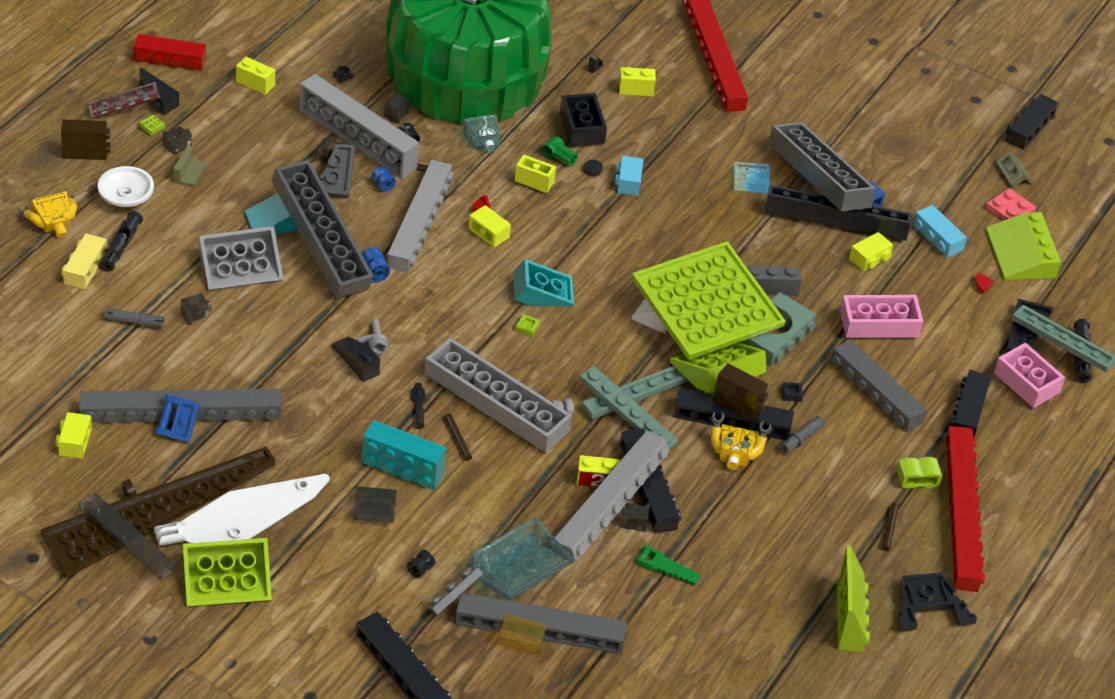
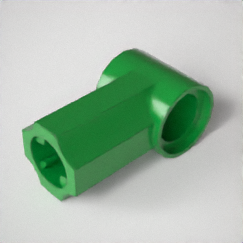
(556, 148)

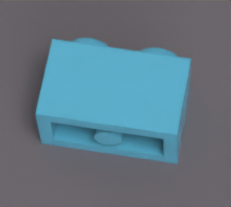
(630, 175)

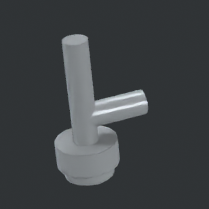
(377, 341)

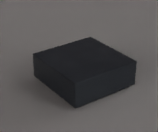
(792, 391)

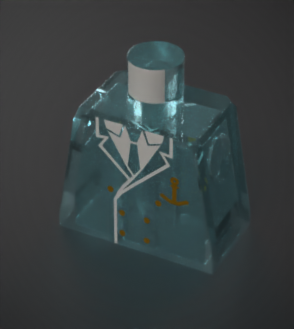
(482, 132)

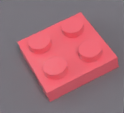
(1009, 205)

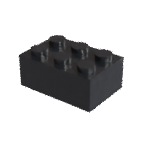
(583, 119)

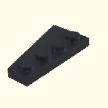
(1020, 334)

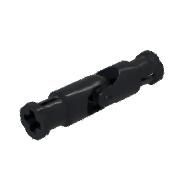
(120, 240)
(1082, 367)

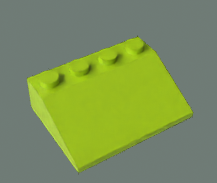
(1024, 247)
(704, 369)
(227, 572)
(852, 604)

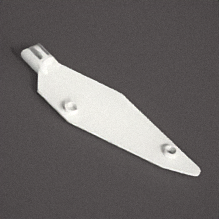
(242, 512)

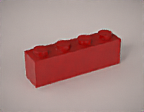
(169, 52)

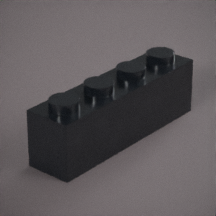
(1031, 121)
(971, 400)

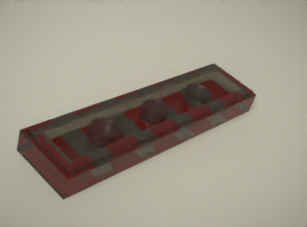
(123, 100)

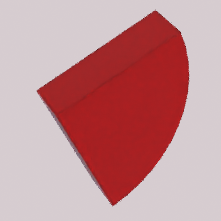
(483, 200)
(983, 283)

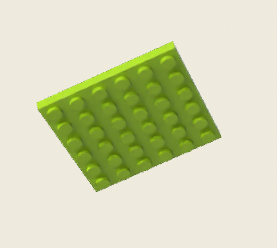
(708, 300)

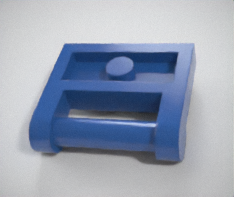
(184, 418)

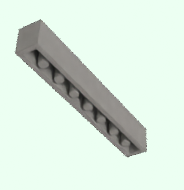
(420, 216)
(612, 494)

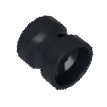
(409, 129)
(423, 561)

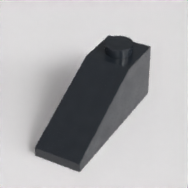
(168, 96)
(359, 357)

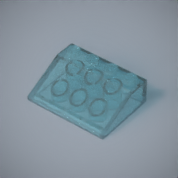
(520, 559)

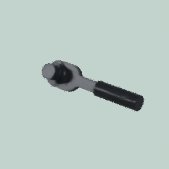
(418, 396)

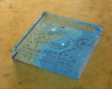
(751, 177)

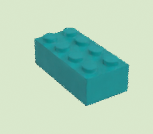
(404, 454)

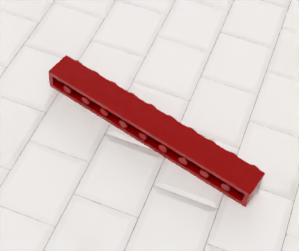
(716, 54)
(964, 509)

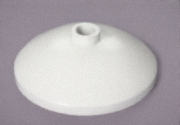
(125, 186)

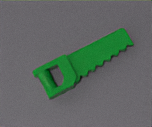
(665, 565)

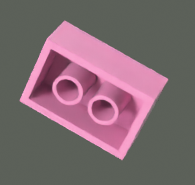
(1029, 375)

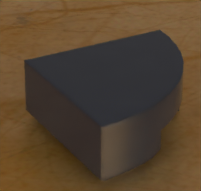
(594, 63)

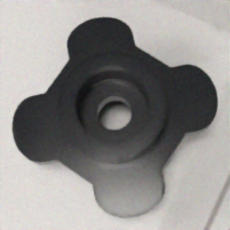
(343, 73)

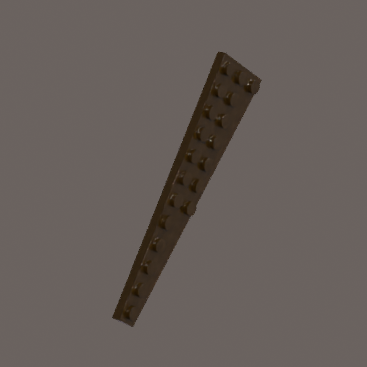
(83, 542)

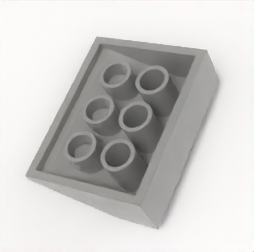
(240, 258)

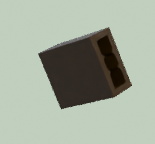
(85, 139)
(740, 392)

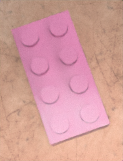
(881, 316)

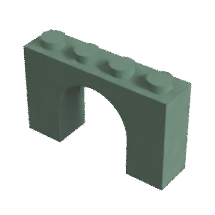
(798, 322)

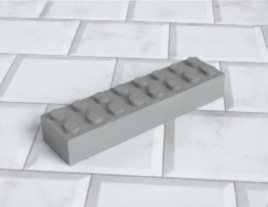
(358, 126)
(498, 395)

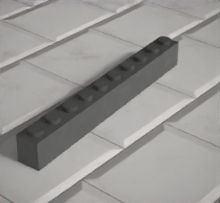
(149, 404)

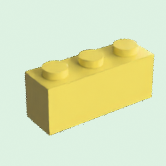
(84, 261)

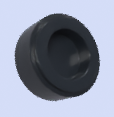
(593, 167)

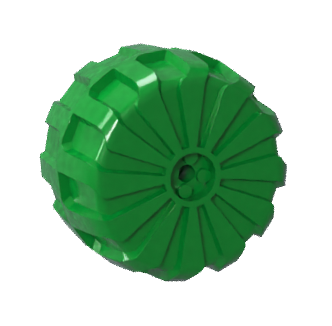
(468, 57)

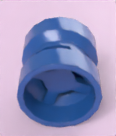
(383, 178)

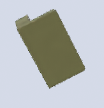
(187, 169)
(1014, 169)

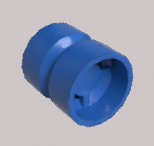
(376, 263)

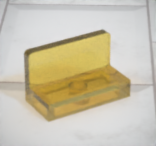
(522, 634)

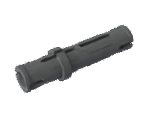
(142, 319)
(797, 438)

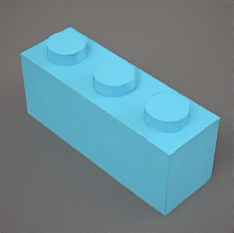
(939, 231)

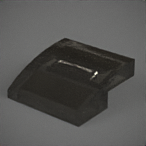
(374, 504)

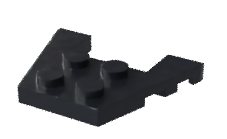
(929, 593)

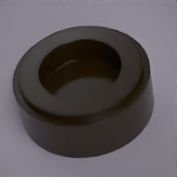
(128, 488)

